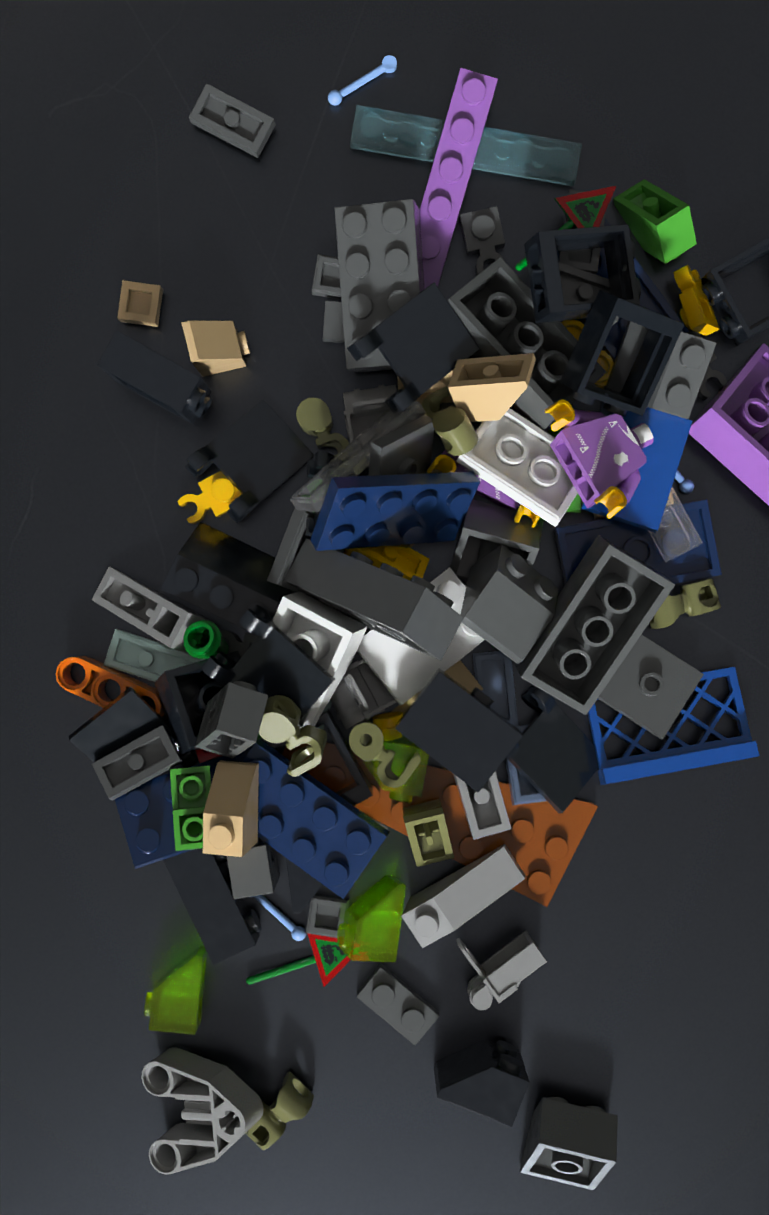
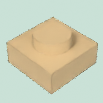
(140, 303)

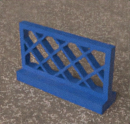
(686, 755)

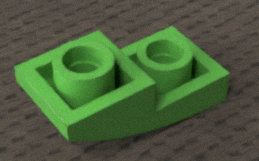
(189, 796)

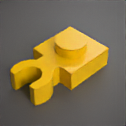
(696, 310)
(216, 495)

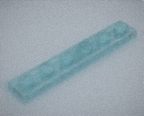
(498, 150)

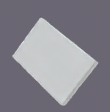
(521, 464)

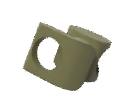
(317, 421)
(450, 424)
(693, 599)
(281, 724)
(368, 743)
(286, 1107)

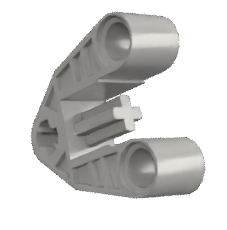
(215, 1111)

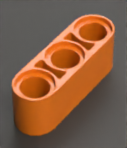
(96, 677)

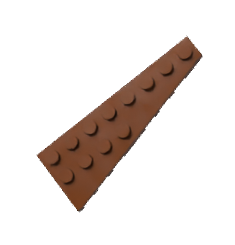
(538, 835)

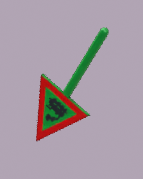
(583, 211)
(327, 956)

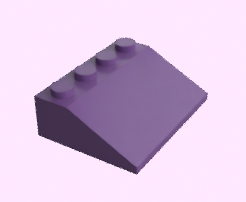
(737, 424)

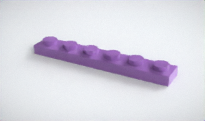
(453, 168)

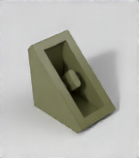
(427, 832)

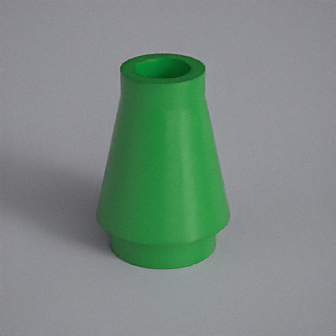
(204, 640)

